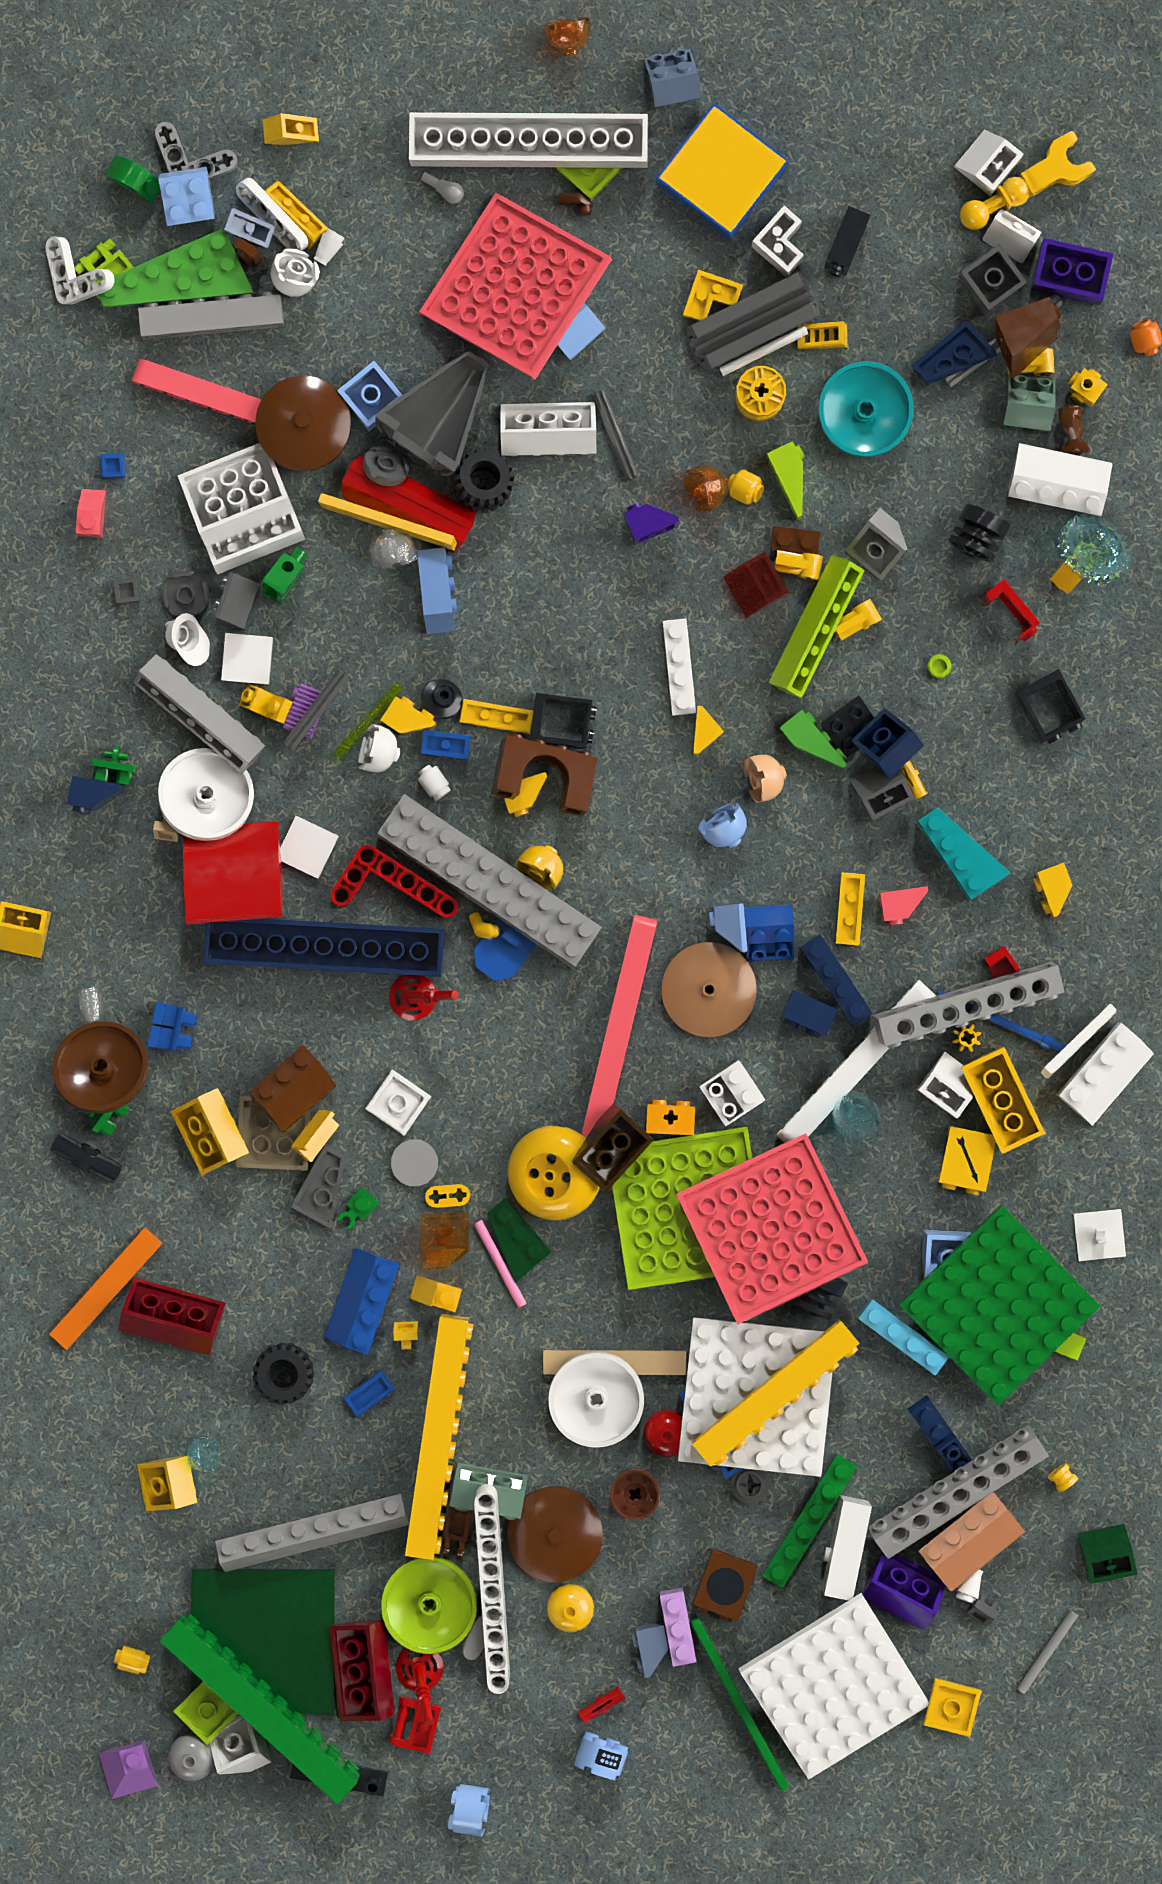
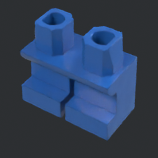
(171, 1038)

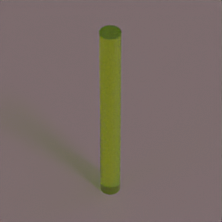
(368, 720)

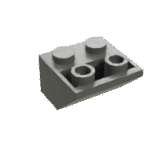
(236, 601)
(881, 794)

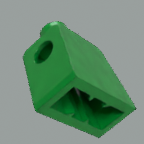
(278, 582)

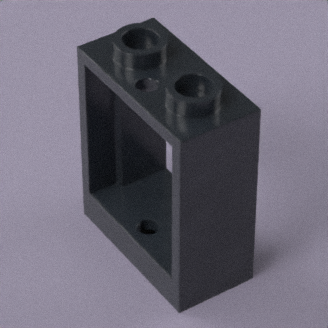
(846, 242)
(1036, 686)
(590, 713)

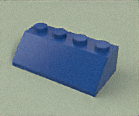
(362, 1300)

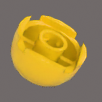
(541, 865)
(570, 1608)

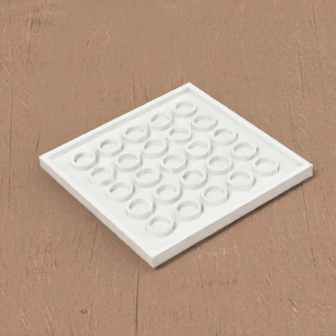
(726, 1367)
(834, 1686)

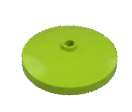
(425, 1627)

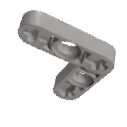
(194, 164)

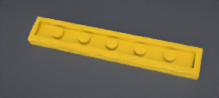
(387, 521)

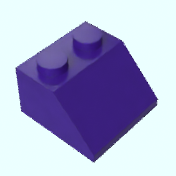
(648, 521)

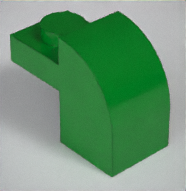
(133, 177)

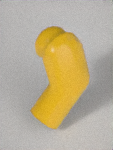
(482, 929)

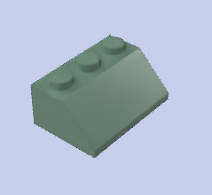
(509, 1488)

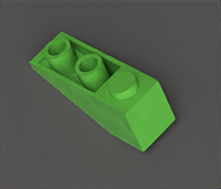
(807, 738)

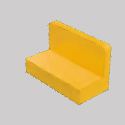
(315, 1135)

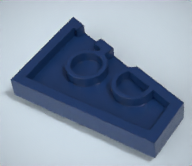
(953, 354)

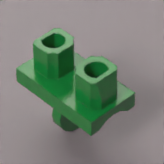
(102, 767)
(101, 1121)

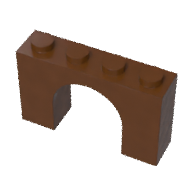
(575, 769)

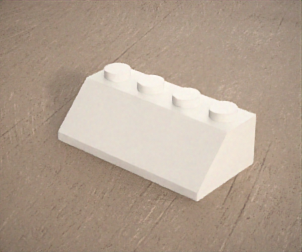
(548, 429)
(1060, 479)
(1105, 1073)

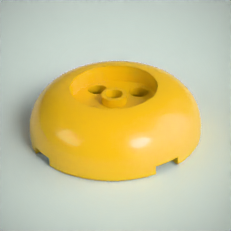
(532, 1192)

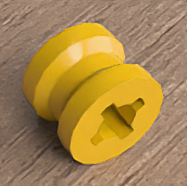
(1062, 1477)

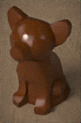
(1072, 423)

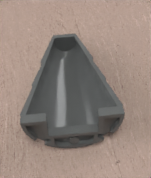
(436, 415)

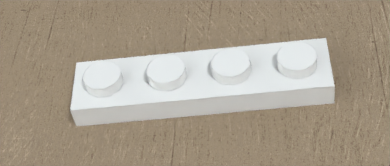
(679, 667)

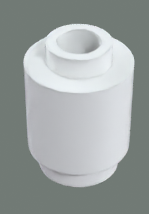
(433, 782)

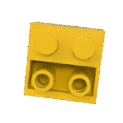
(23, 929)

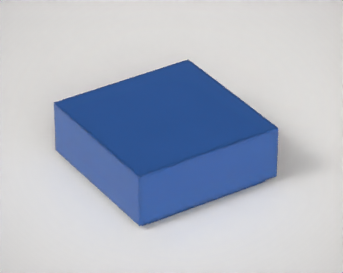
(112, 465)

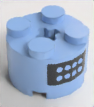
(601, 1756)

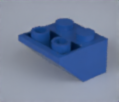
(769, 932)

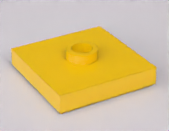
(952, 1707)

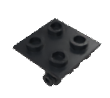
(846, 724)

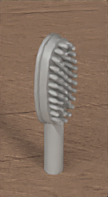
(474, 1641)

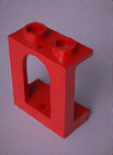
(1016, 606)

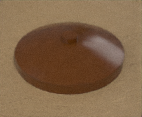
(303, 423)
(100, 1067)
(556, 1534)

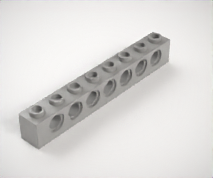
(887, 1022)
(958, 1491)

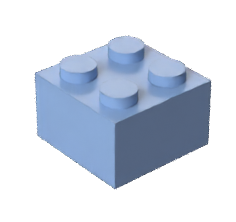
(186, 196)
(369, 393)

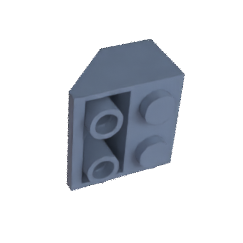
(673, 77)

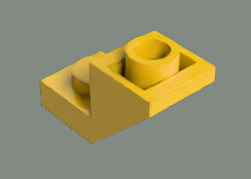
(265, 703)

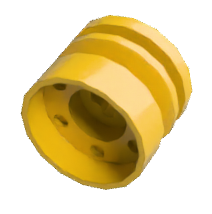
(747, 398)

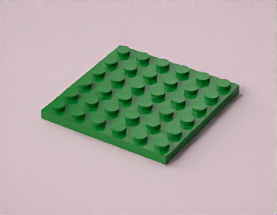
(999, 1305)

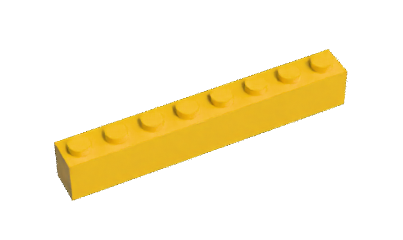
(774, 1393)

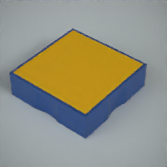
(722, 171)

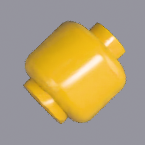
(745, 487)

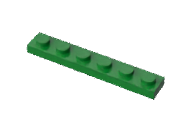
(809, 1520)

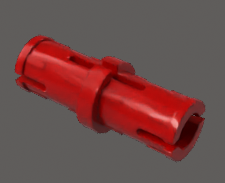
(590, 1711)

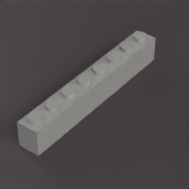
(312, 1532)

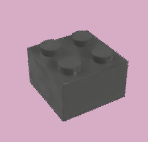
(992, 279)

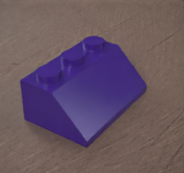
(904, 1589)

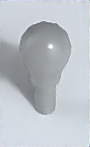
(450, 191)

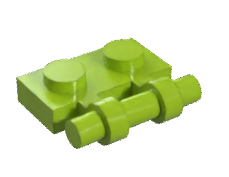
(115, 263)

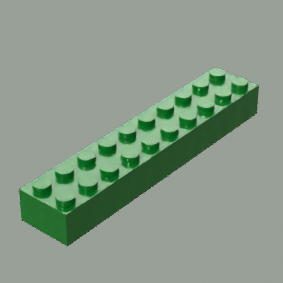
(261, 1708)

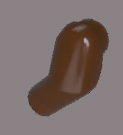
(578, 199)

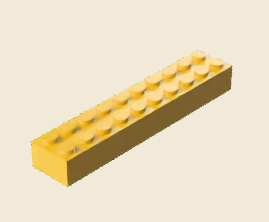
(437, 1437)

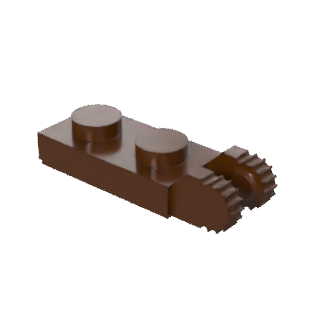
(456, 1529)

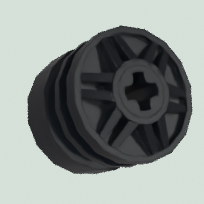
(977, 536)
(816, 1299)

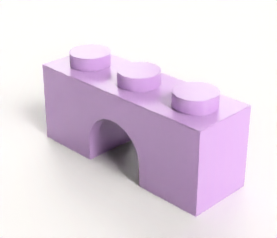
(677, 1626)

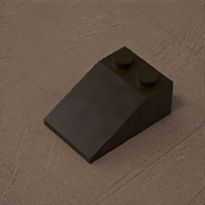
(611, 1148)

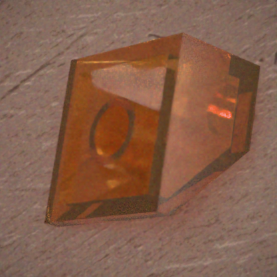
(443, 1239)

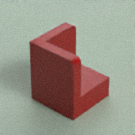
(1001, 963)

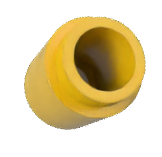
(131, 1660)

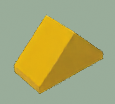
(705, 730)

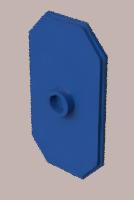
(504, 954)

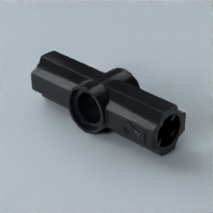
(86, 1157)

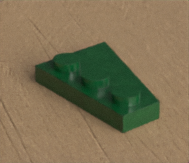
(517, 1239)

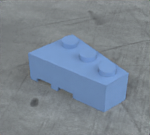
(436, 590)

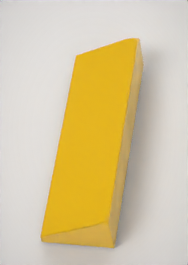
(297, 212)

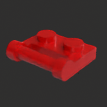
(421, 1736)

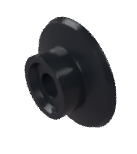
(435, 704)

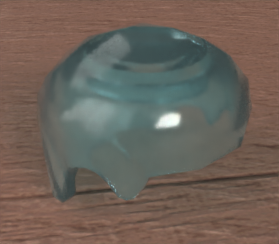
(203, 1454)

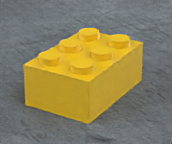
(209, 1131)

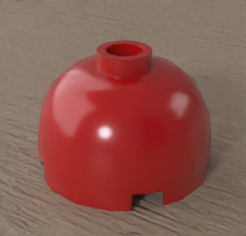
(663, 1433)

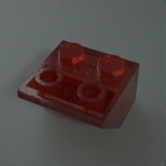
(755, 584)

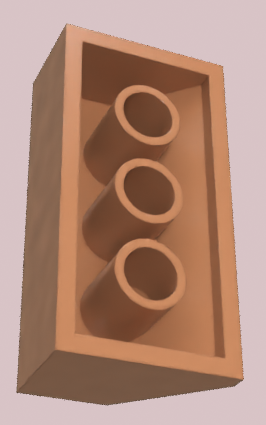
(971, 1541)

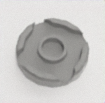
(414, 1162)

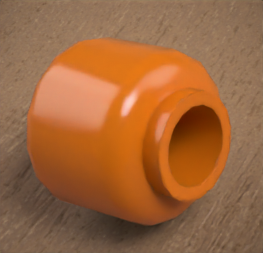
(1146, 337)

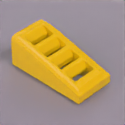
(822, 344)

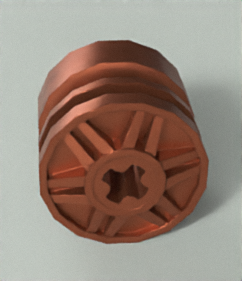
(637, 1508)

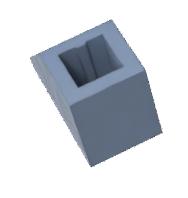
(652, 1645)

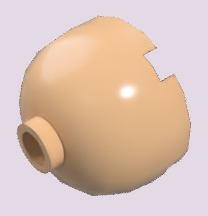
(765, 777)

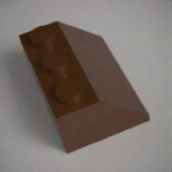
(292, 1089)

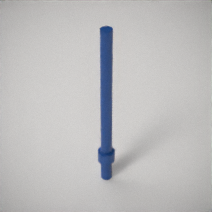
(1046, 1041)

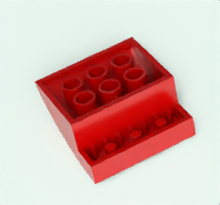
(234, 875)

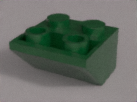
(1107, 1554)

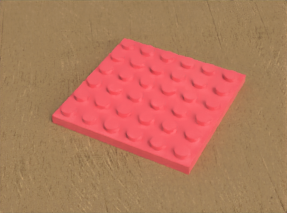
(515, 285)
(772, 1228)

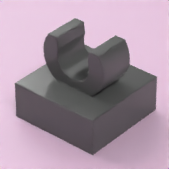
(982, 1612)

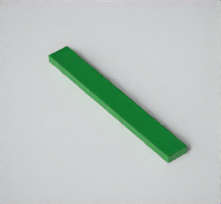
(739, 1703)

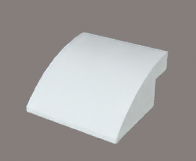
(241, 508)

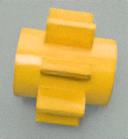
(963, 1043)

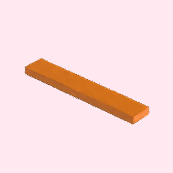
(106, 1288)

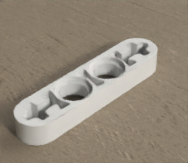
(247, 191)

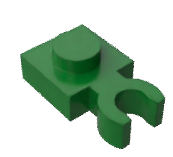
(360, 1205)

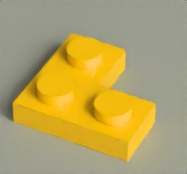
(709, 289)

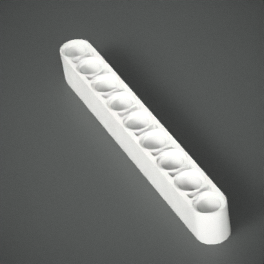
(846, 1075)
(489, 1599)

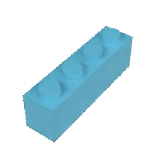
(902, 1336)

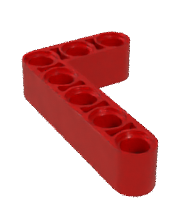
(395, 879)

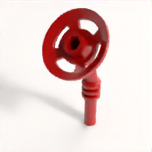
(417, 996)
(419, 1675)

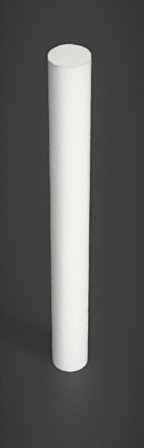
(764, 350)

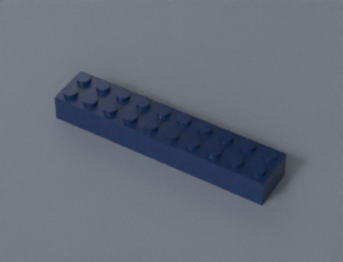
(325, 946)

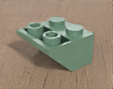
(1029, 402)

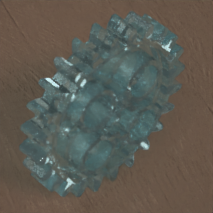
(1094, 549)

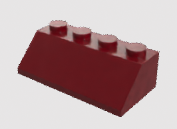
(171, 1316)
(362, 1671)

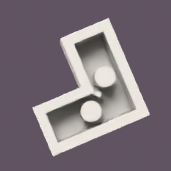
(774, 245)

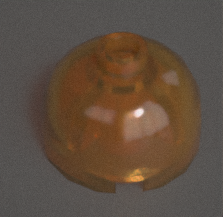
(567, 34)
(706, 486)

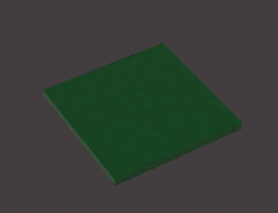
(275, 1626)

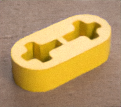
(447, 1189)

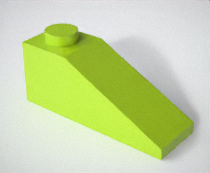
(788, 469)

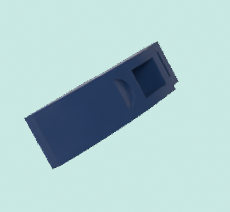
(939, 1434)

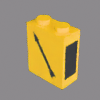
(966, 1160)

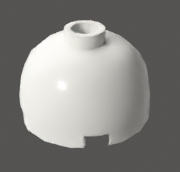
(294, 272)
(378, 750)

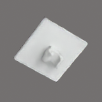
(1099, 1235)

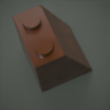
(1026, 333)

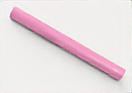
(500, 1264)

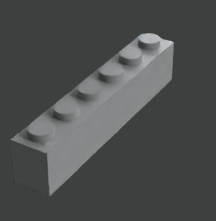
(211, 316)
(199, 713)

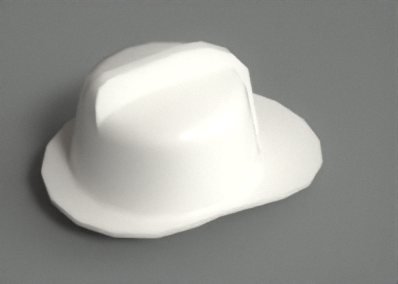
(188, 639)

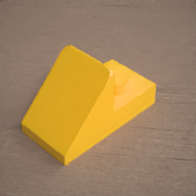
(435, 1293)

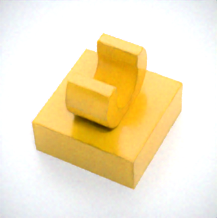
(405, 1333)

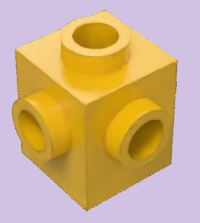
(1090, 394)

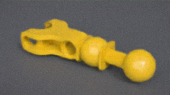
(1034, 180)

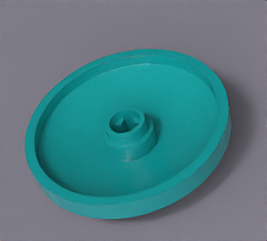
(865, 409)

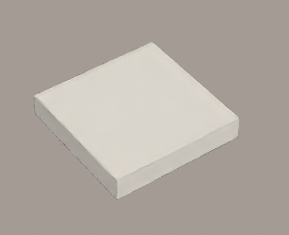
(247, 658)
(307, 847)
(398, 1102)

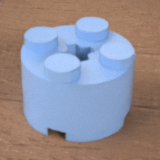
(470, 1809)

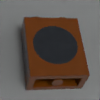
(724, 1585)

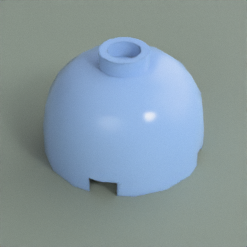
(725, 827)

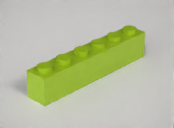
(816, 626)

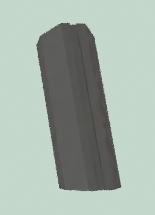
(752, 321)

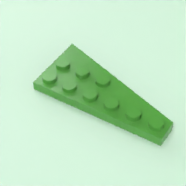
(186, 273)

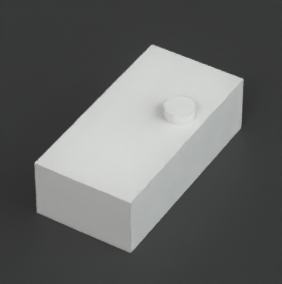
(846, 1548)

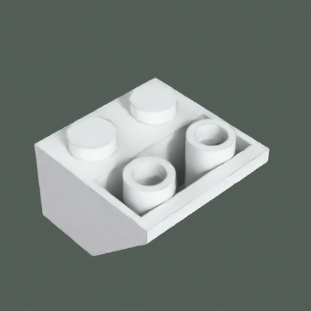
(989, 161)
(947, 1086)
(732, 1093)

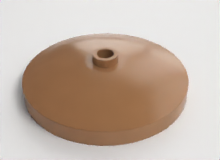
(685, 989)

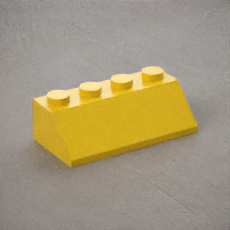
(1002, 1100)

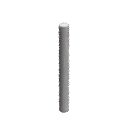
(1047, 1652)

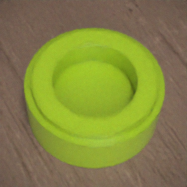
(939, 666)

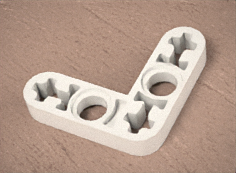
(74, 283)

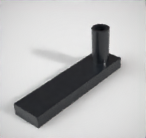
(370, 1780)

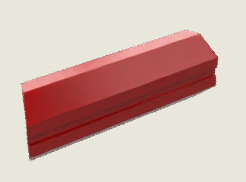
(409, 502)

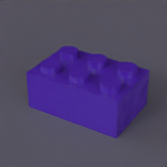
(1071, 271)

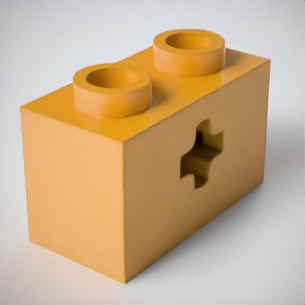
(682, 1126)

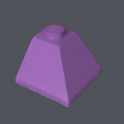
(128, 1769)

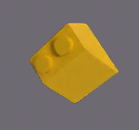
(167, 1483)

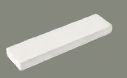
(1078, 1041)

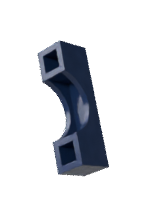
(836, 980)

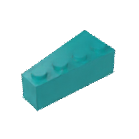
(963, 857)

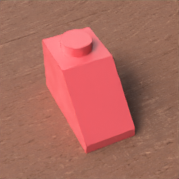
(91, 513)
(900, 904)

